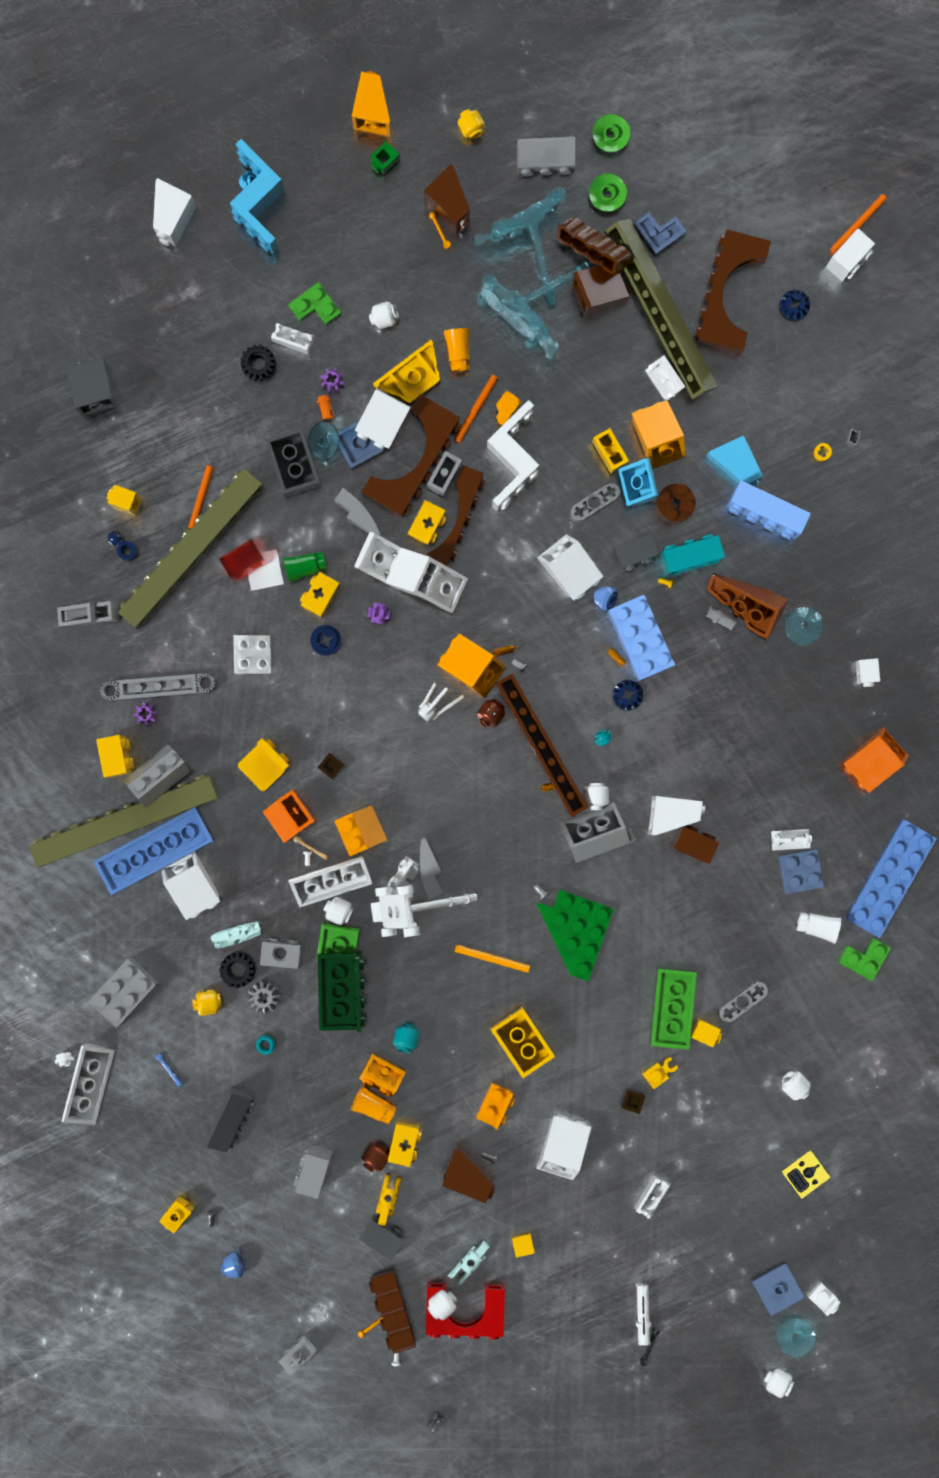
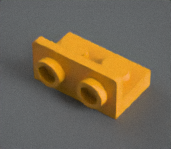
(382, 1076)
(495, 1105)

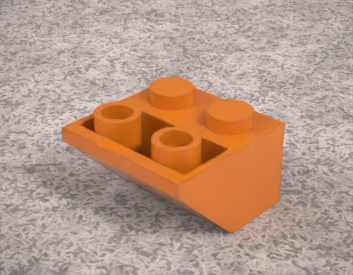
(289, 816)

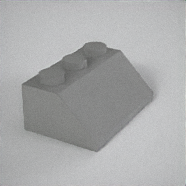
(546, 155)
(156, 775)
(595, 832)

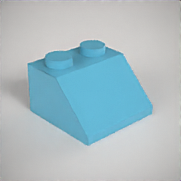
(638, 483)

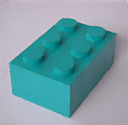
(691, 555)

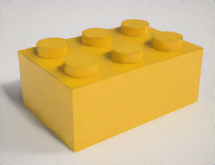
(522, 1042)

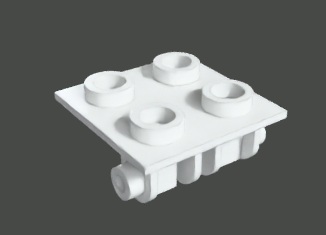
(252, 654)

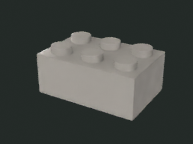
(123, 992)
(313, 1171)

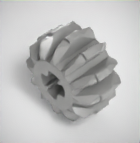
(270, 999)

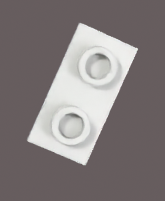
(791, 839)
(406, 868)

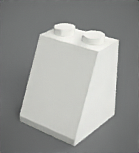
(171, 212)
(382, 419)
(570, 567)
(673, 813)
(190, 885)
(564, 1147)

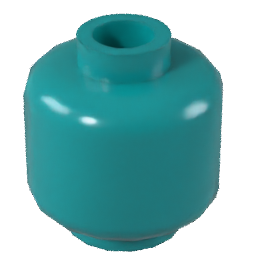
(406, 1038)

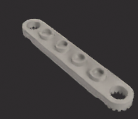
(158, 686)

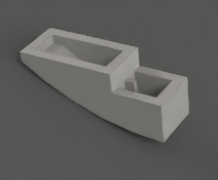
(357, 512)
(88, 614)
(428, 869)

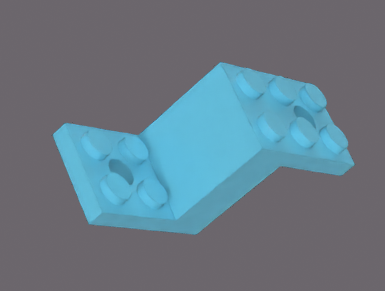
(256, 197)

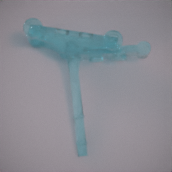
(527, 220)
(517, 312)

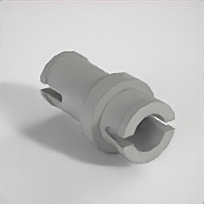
(721, 618)

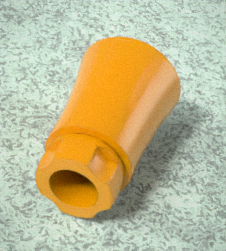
(458, 348)
(373, 1106)

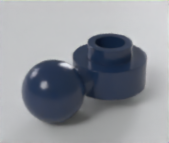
(116, 539)

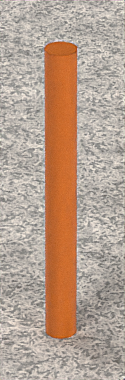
(862, 219)
(475, 409)
(201, 495)

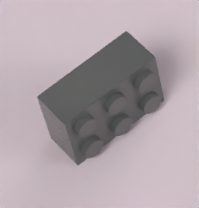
(293, 462)

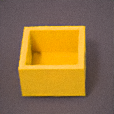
(115, 756)

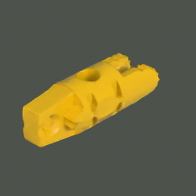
(387, 1208)

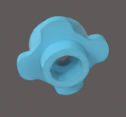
(246, 179)

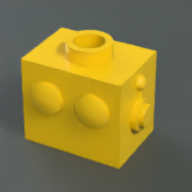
(183, 1212)

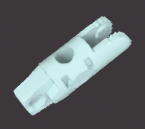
(236, 934)
(475, 1254)

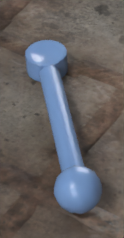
(159, 1057)

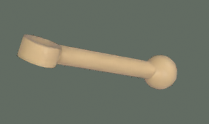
(297, 839)

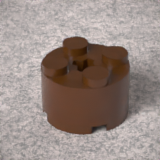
(679, 493)

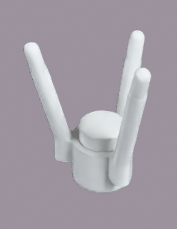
(428, 711)

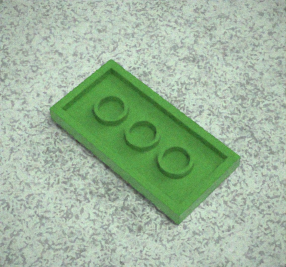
(673, 1008)

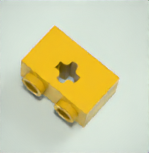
(610, 451)
(124, 500)
(427, 512)
(329, 589)
(397, 1153)

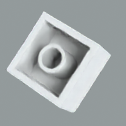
(852, 252)

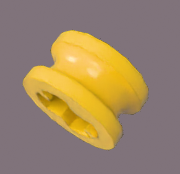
(827, 455)

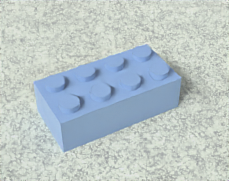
(767, 510)
(641, 638)

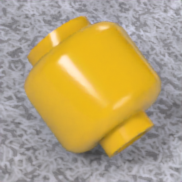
(471, 124)
(207, 1002)

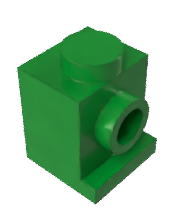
(386, 152)

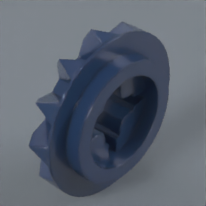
(794, 313)
(329, 631)
(631, 686)

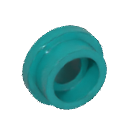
(603, 737)
(265, 1051)

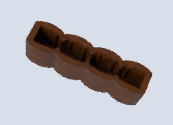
(590, 243)
(393, 1311)

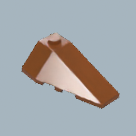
(753, 604)

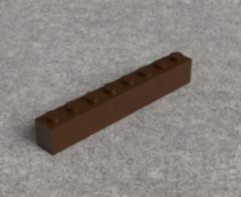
(541, 745)

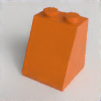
(876, 760)

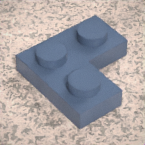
(659, 237)

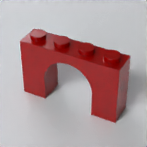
(488, 1324)

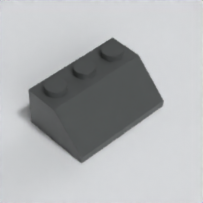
(229, 1120)

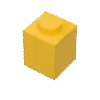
(706, 1033)

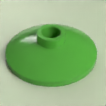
(611, 124)
(611, 184)

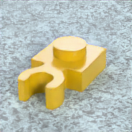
(657, 1074)

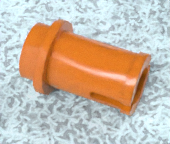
(325, 407)

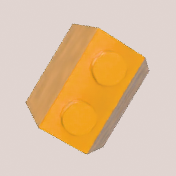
(370, 106)
(659, 434)
(471, 665)
(360, 830)

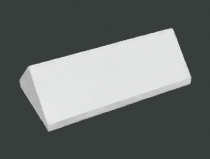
(330, 881)
(88, 1084)

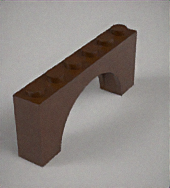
(716, 327)
(398, 493)

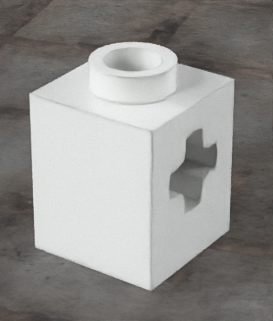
(867, 672)

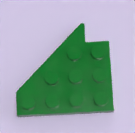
(577, 930)

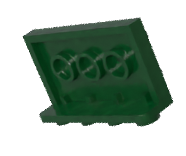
(340, 991)

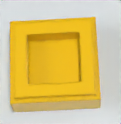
(523, 1245)

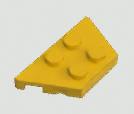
(411, 376)

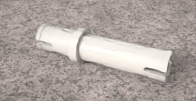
(643, 1337)

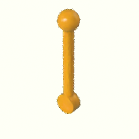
(446, 244)
(361, 1333)

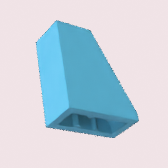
(737, 461)

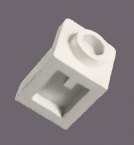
(824, 1299)

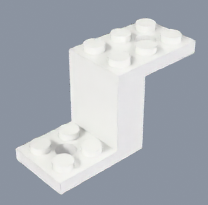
(513, 456)
(411, 572)

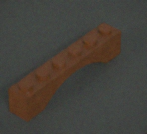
(467, 486)

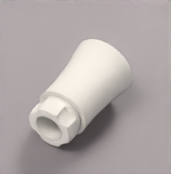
(819, 926)

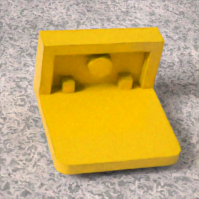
(264, 764)

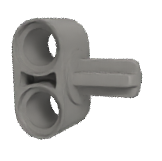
(297, 1355)

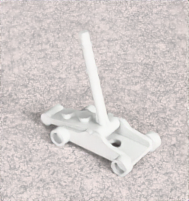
(397, 911)

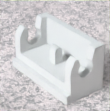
(292, 338)
(665, 378)
(652, 1196)

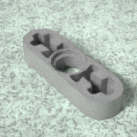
(580, 505)
(751, 988)

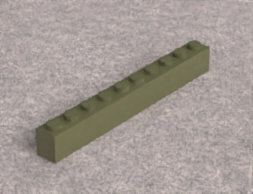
(663, 312)
(190, 548)
(122, 822)

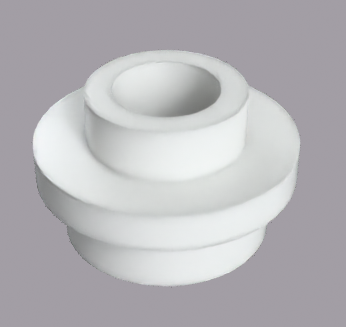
(64, 1059)

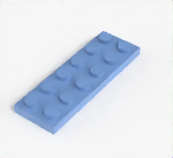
(153, 851)
(891, 878)

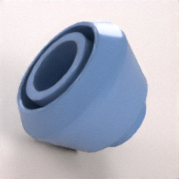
(606, 597)
(232, 1266)

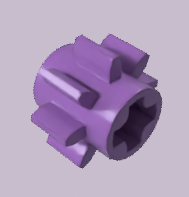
(334, 375)
(379, 613)
(149, 717)

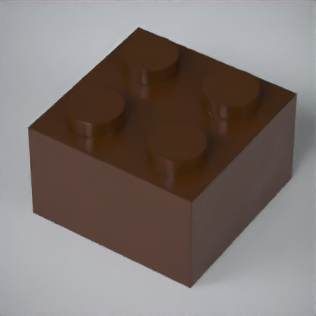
(694, 844)

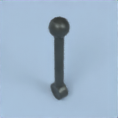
(643, 1361)

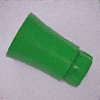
(303, 565)

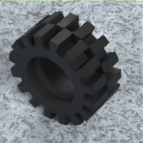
(266, 370)
(225, 970)

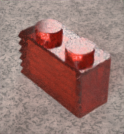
(242, 560)

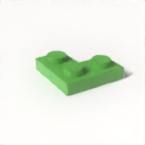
(315, 300)
(867, 963)

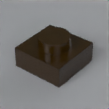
(330, 766)
(633, 1101)

